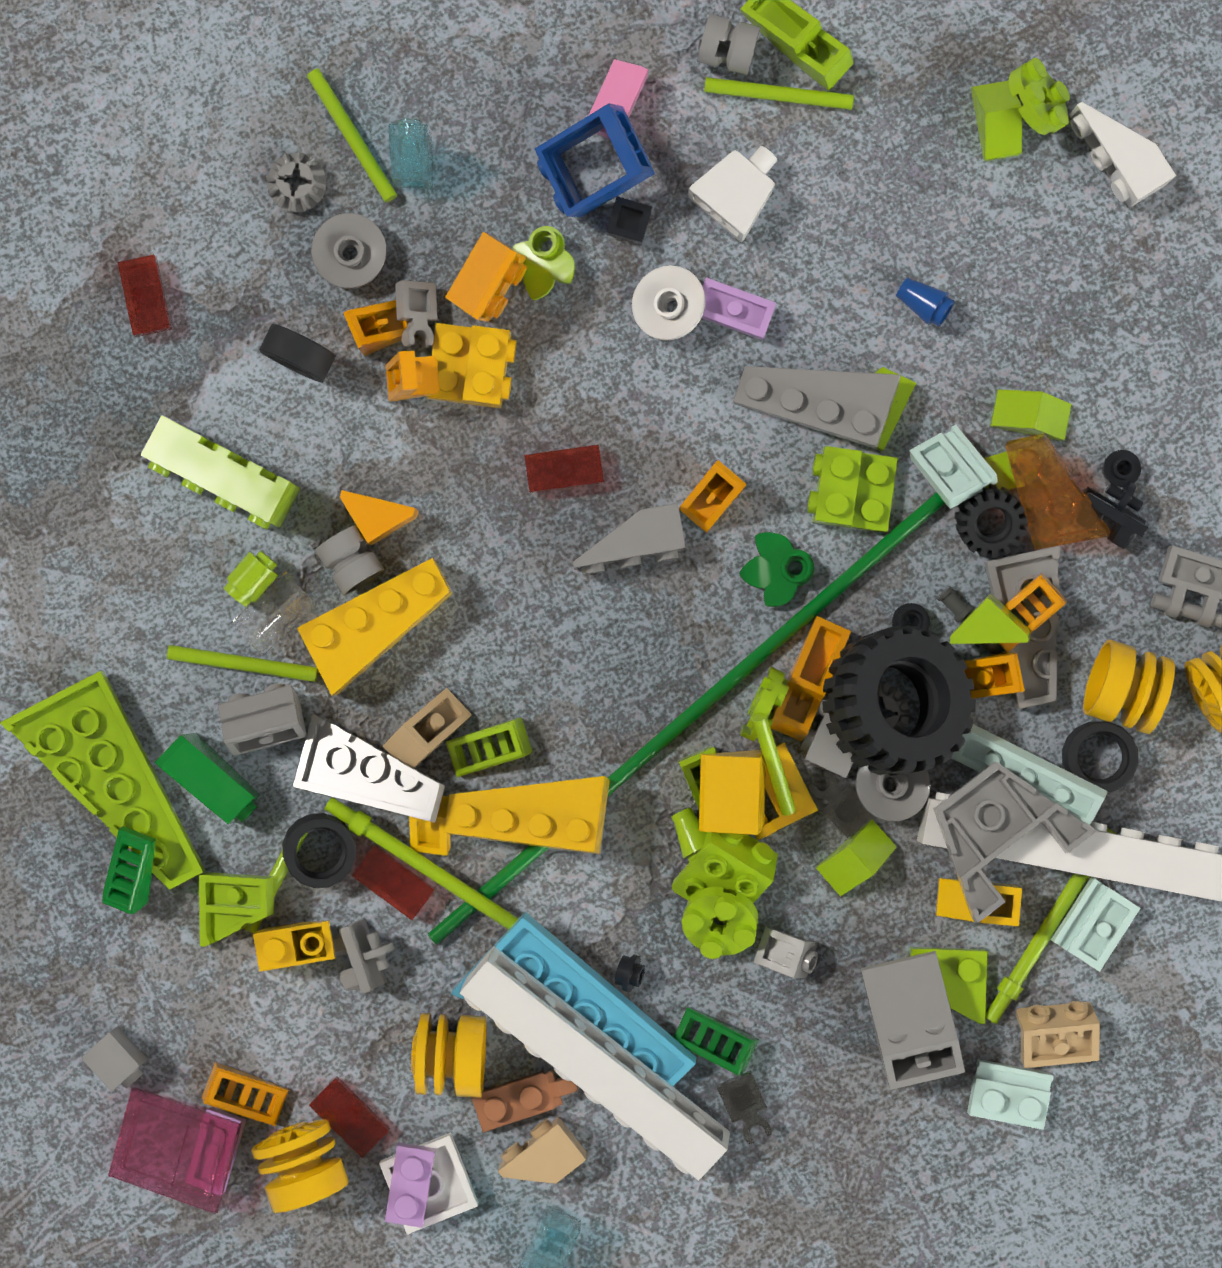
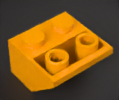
(486, 278)

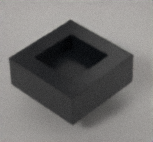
(629, 220)

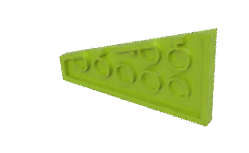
(102, 764)

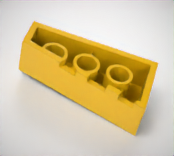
(363, 629)
(542, 815)

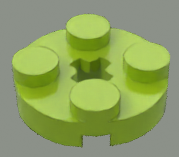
(1041, 97)
(770, 693)
(720, 939)

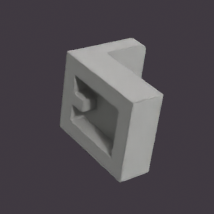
(786, 953)

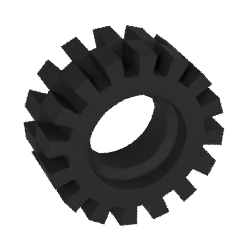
(997, 541)

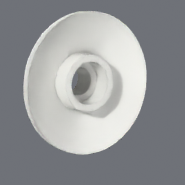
(655, 293)

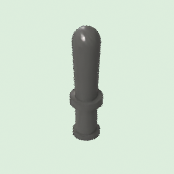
(961, 612)

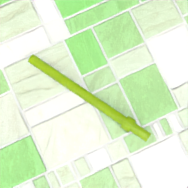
(361, 823)
(1010, 987)

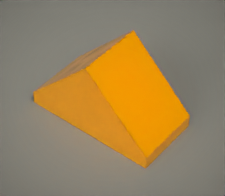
(375, 326)
(712, 496)
(376, 516)

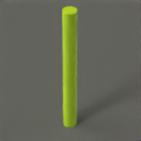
(778, 93)
(351, 135)
(242, 663)

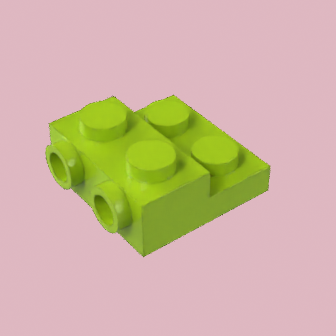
(852, 489)

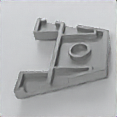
(990, 817)

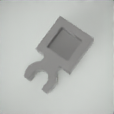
(418, 306)

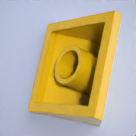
(732, 792)

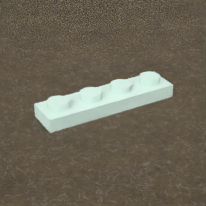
(1060, 786)

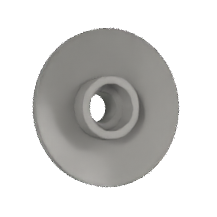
(336, 237)
(902, 803)

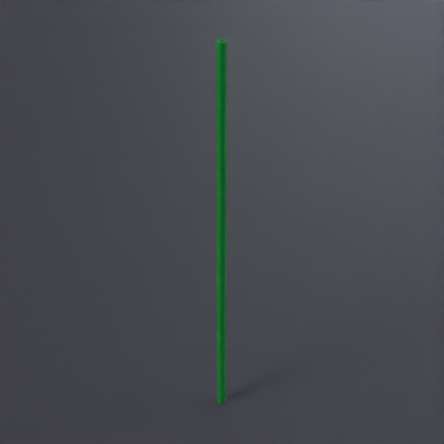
(710, 698)

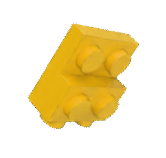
(473, 364)

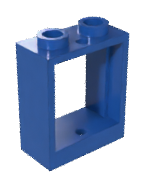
(625, 143)

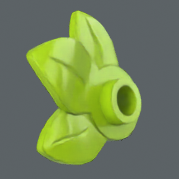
(547, 266)

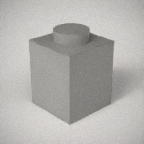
(115, 1060)

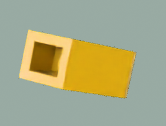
(953, 905)
(293, 944)

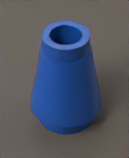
(925, 301)

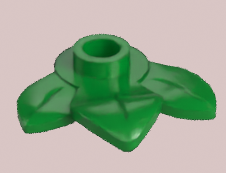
(771, 570)

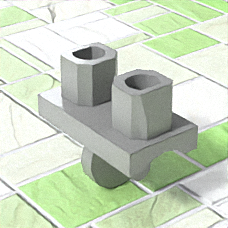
(365, 955)

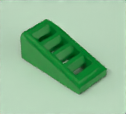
(120, 892)
(735, 1035)

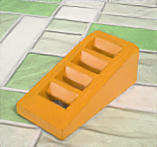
(1049, 590)
(239, 1107)

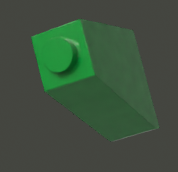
(208, 778)

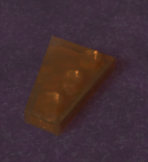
(1051, 499)

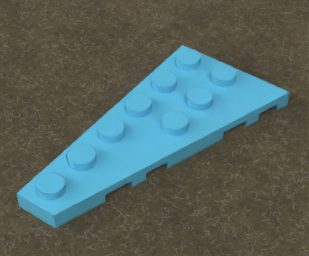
(592, 996)

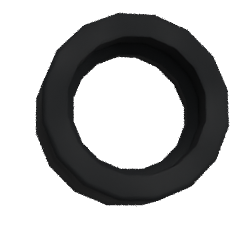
(297, 353)
(1117, 733)
(339, 870)

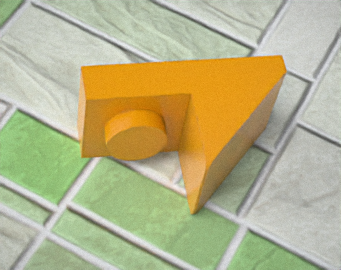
(411, 376)
(995, 675)

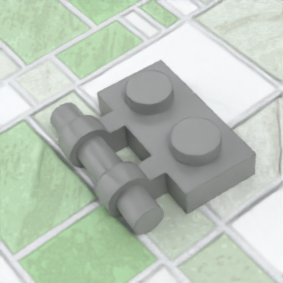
(1191, 573)

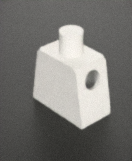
(735, 190)

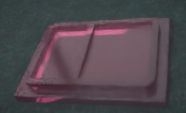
(174, 1150)

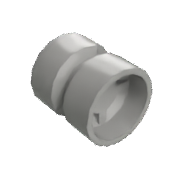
(741, 49)
(349, 559)

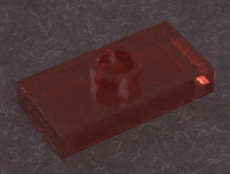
(144, 295)
(564, 468)
(393, 882)
(349, 1116)

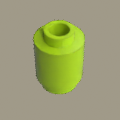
(251, 578)

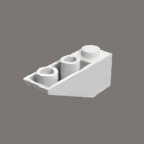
(1128, 158)

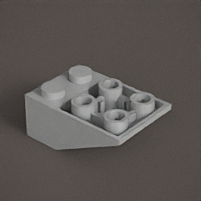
(912, 1020)

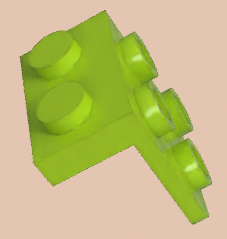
(729, 862)

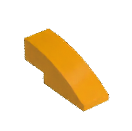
(808, 677)

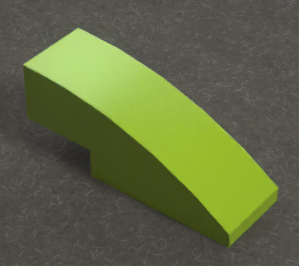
(800, 39)

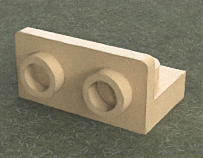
(1058, 1034)

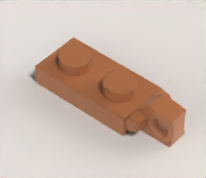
(521, 1099)

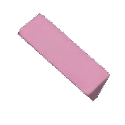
(621, 88)

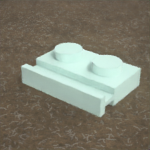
(953, 466)
(1095, 924)
(1010, 1094)

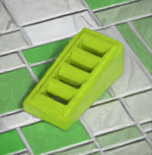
(519, 739)

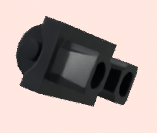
(1127, 523)

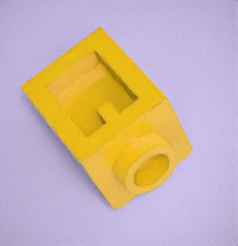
(430, 836)

